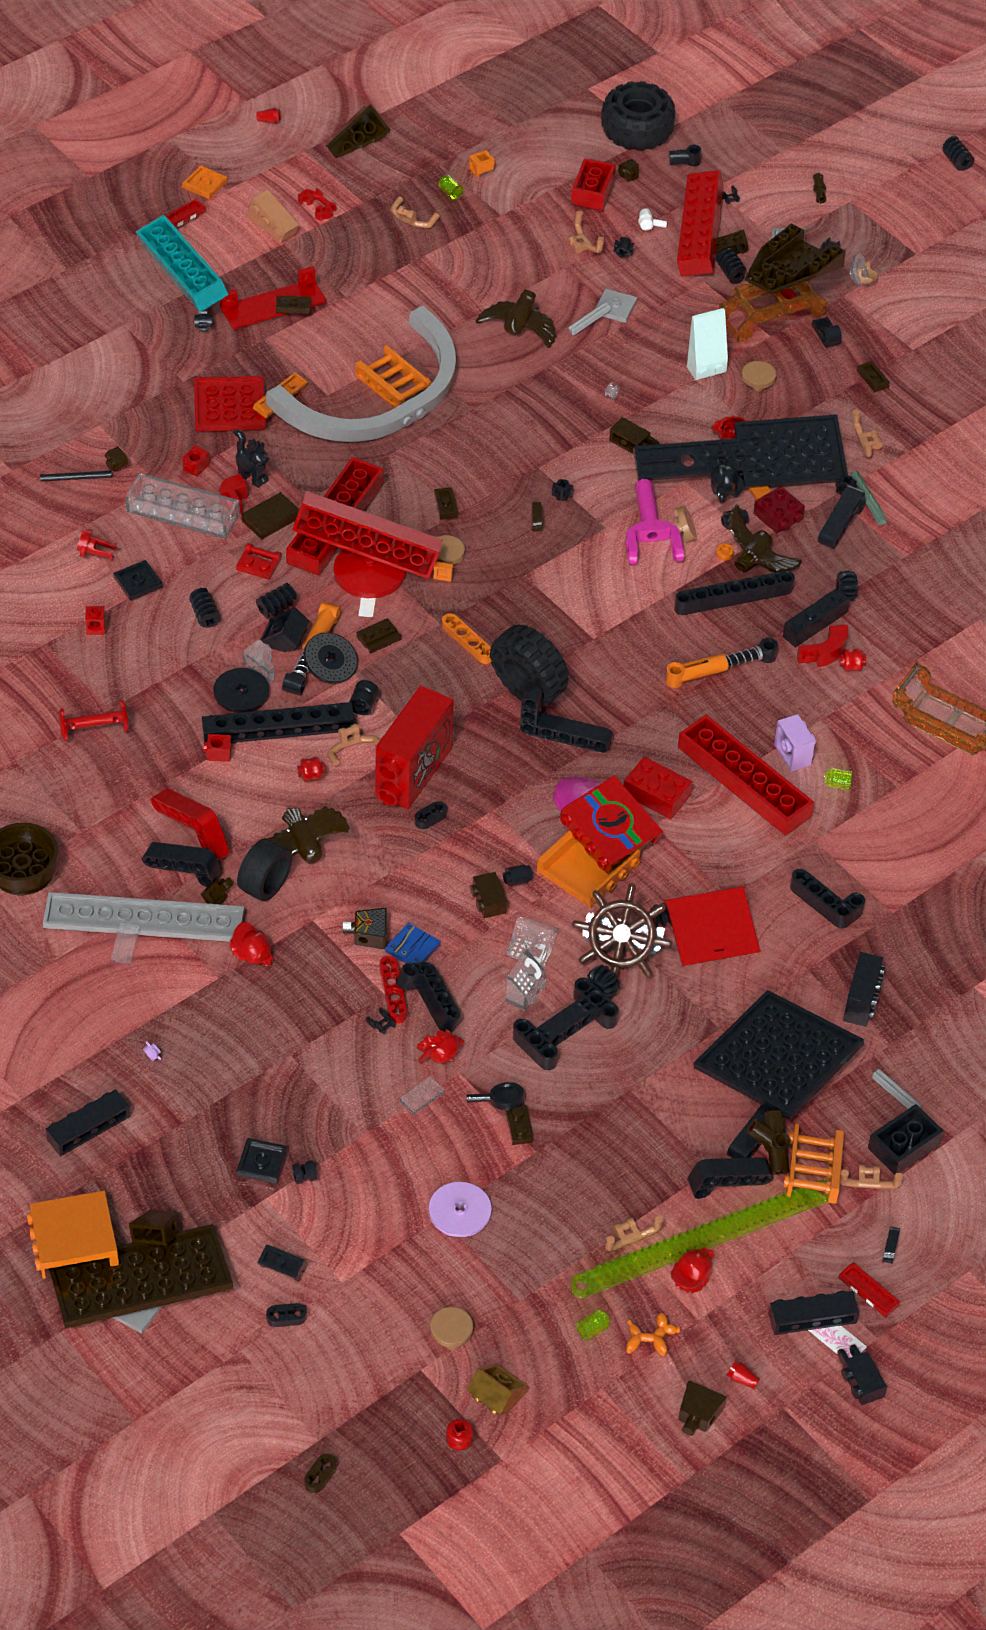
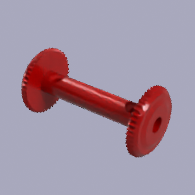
(93, 720)

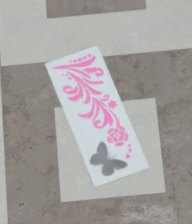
(838, 1338)

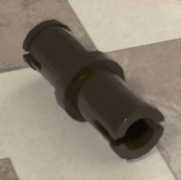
(819, 188)

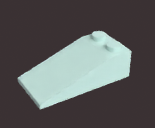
(708, 344)

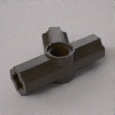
(770, 1133)

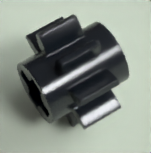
(623, 247)
(203, 321)
(843, 482)
(562, 490)

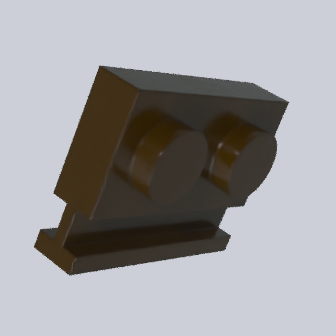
(378, 635)

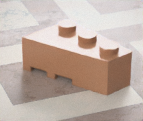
(272, 216)

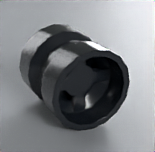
(304, 1172)

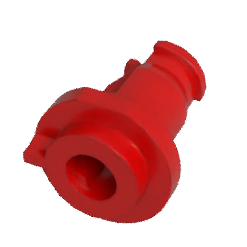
(88, 543)

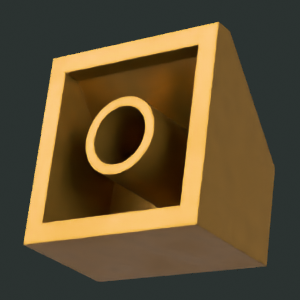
(496, 1388)

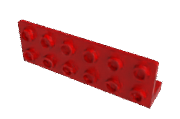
(263, 306)

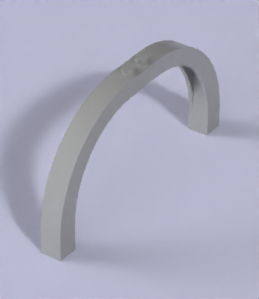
(375, 427)

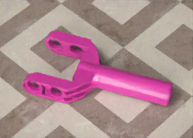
(650, 527)

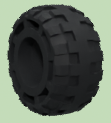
(638, 115)

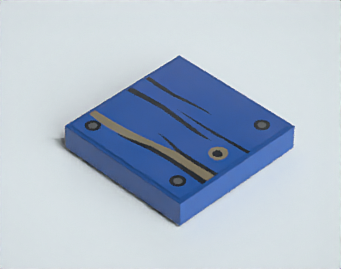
(412, 945)

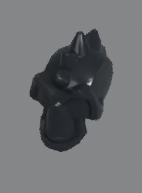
(726, 482)

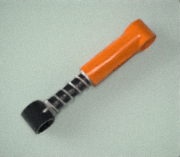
(327, 617)
(678, 673)

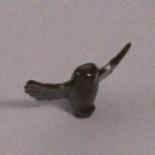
(522, 315)
(757, 547)
(305, 834)

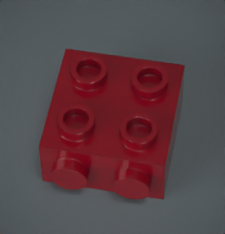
(779, 509)

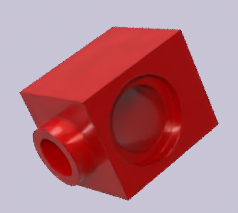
(196, 461)
(95, 620)
(218, 747)

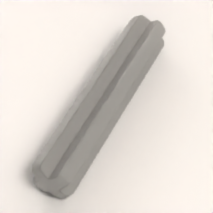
(589, 318)
(894, 1089)

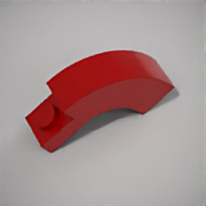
(825, 652)

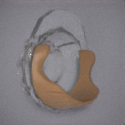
(861, 272)

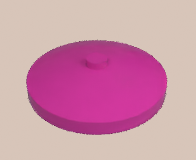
(572, 788)

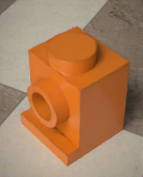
(481, 163)

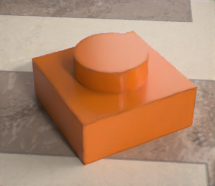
(443, 571)

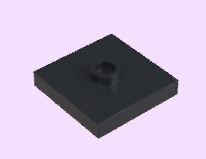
(137, 580)
(261, 1160)

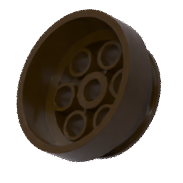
(26, 858)

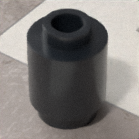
(725, 519)
(517, 875)

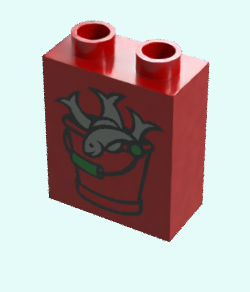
(413, 747)

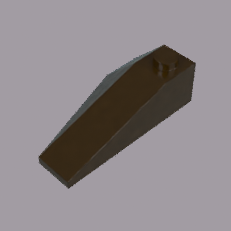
(358, 132)

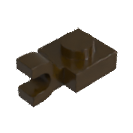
(216, 890)

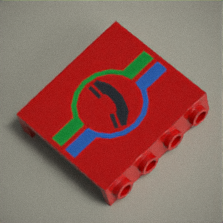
(609, 823)

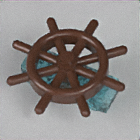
(623, 932)

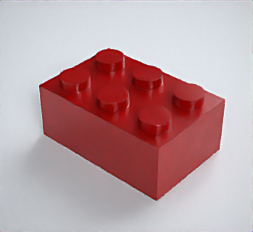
(593, 184)
(658, 787)

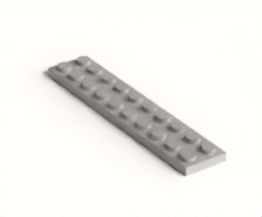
(153, 916)

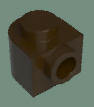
(629, 170)
(116, 459)

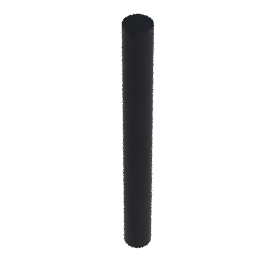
(76, 475)

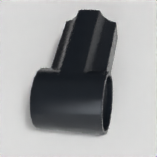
(691, 156)

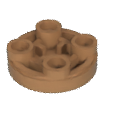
(758, 375)
(685, 523)
(452, 550)
(451, 1327)

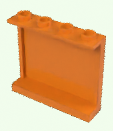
(578, 872)
(72, 1231)

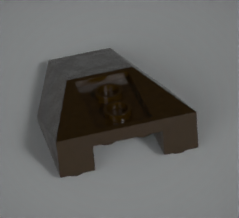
(791, 261)

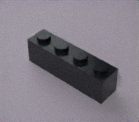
(815, 617)
(87, 1122)
(813, 1312)

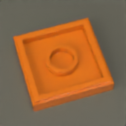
(205, 182)

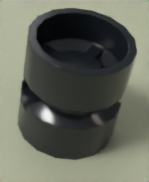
(363, 697)

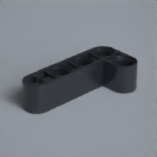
(850, 503)
(183, 859)
(825, 902)
(433, 991)
(728, 1172)

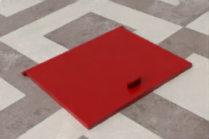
(712, 926)

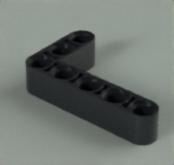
(560, 729)

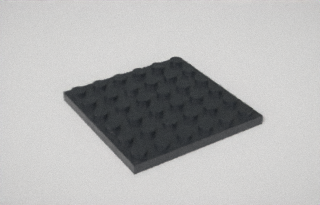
(779, 1054)

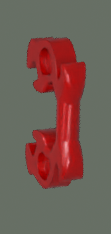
(321, 212)

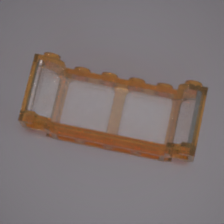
(940, 711)

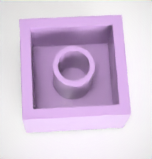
(794, 742)

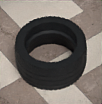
(264, 869)

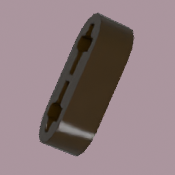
(536, 516)
(324, 1476)

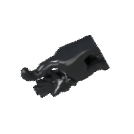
(251, 459)

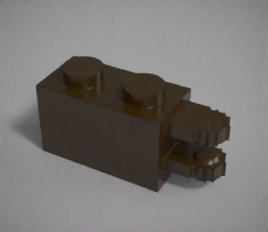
(627, 435)

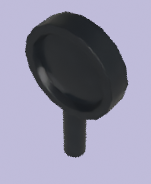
(502, 1096)

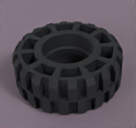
(526, 659)

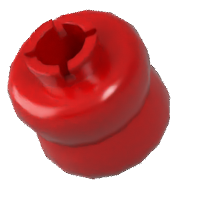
(852, 659)
(311, 769)
(459, 1434)

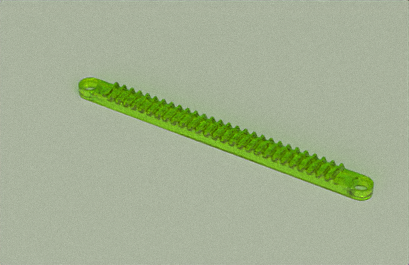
(706, 1236)

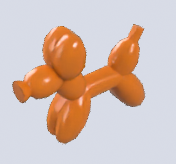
(657, 1338)

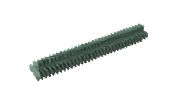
(870, 500)

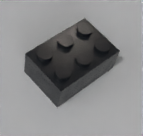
(864, 989)
(905, 1139)

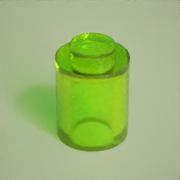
(450, 187)
(838, 778)
(592, 1325)

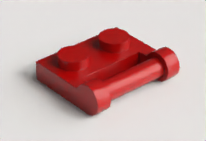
(258, 566)

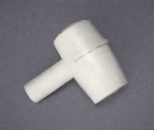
(647, 222)

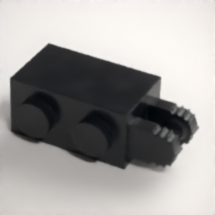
(862, 1375)

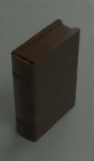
(270, 515)

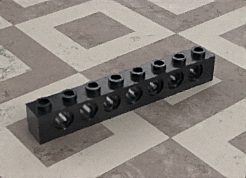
(280, 722)

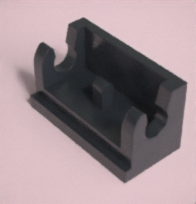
(282, 1262)

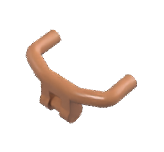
(410, 216)
(580, 241)
(865, 438)
(346, 741)
(873, 1183)
(635, 1234)

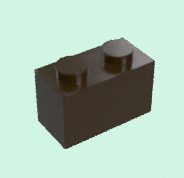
(489, 895)

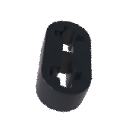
(430, 814)
(891, 1245)
(286, 1315)

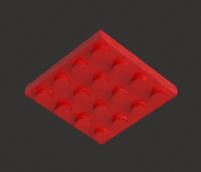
(228, 403)

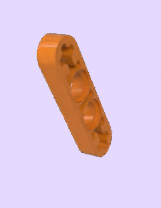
(464, 640)

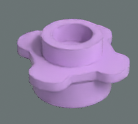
(152, 1051)

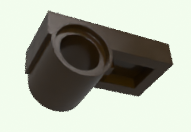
(735, 240)

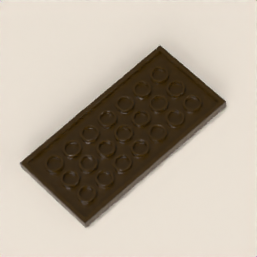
(144, 1278)

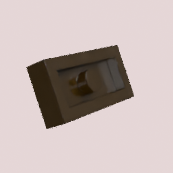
(293, 304)
(873, 376)
(445, 503)
(519, 1125)

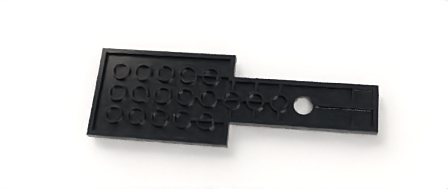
(763, 451)

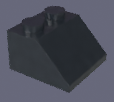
(285, 630)

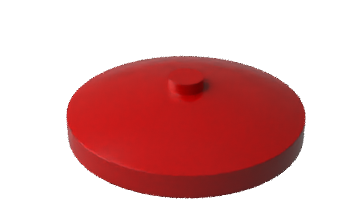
(366, 576)

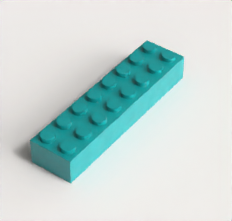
(182, 263)

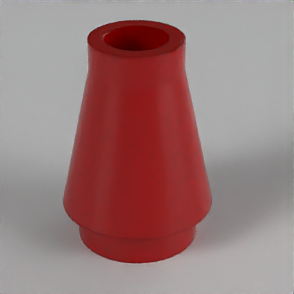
(271, 115)
(741, 1374)

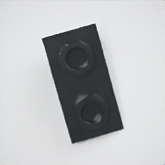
(827, 332)

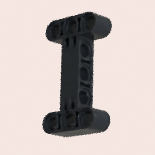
(588, 1006)

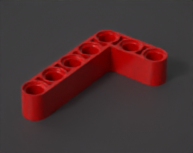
(195, 816)

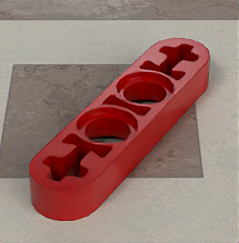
(390, 989)

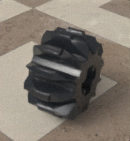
(847, 584)
(604, 980)

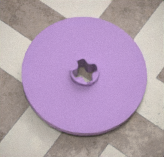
(460, 1223)

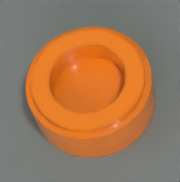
(724, 551)

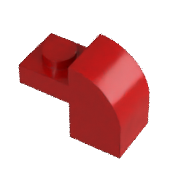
(234, 488)

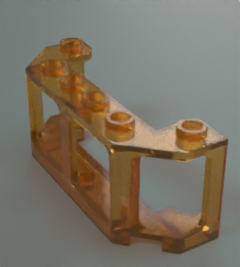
(785, 306)

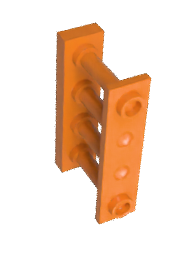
(386, 390)
(833, 1158)

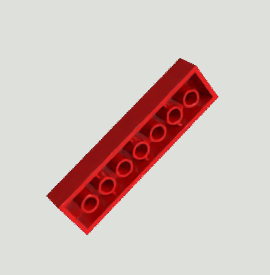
(700, 223)
(353, 487)
(367, 535)
(745, 774)

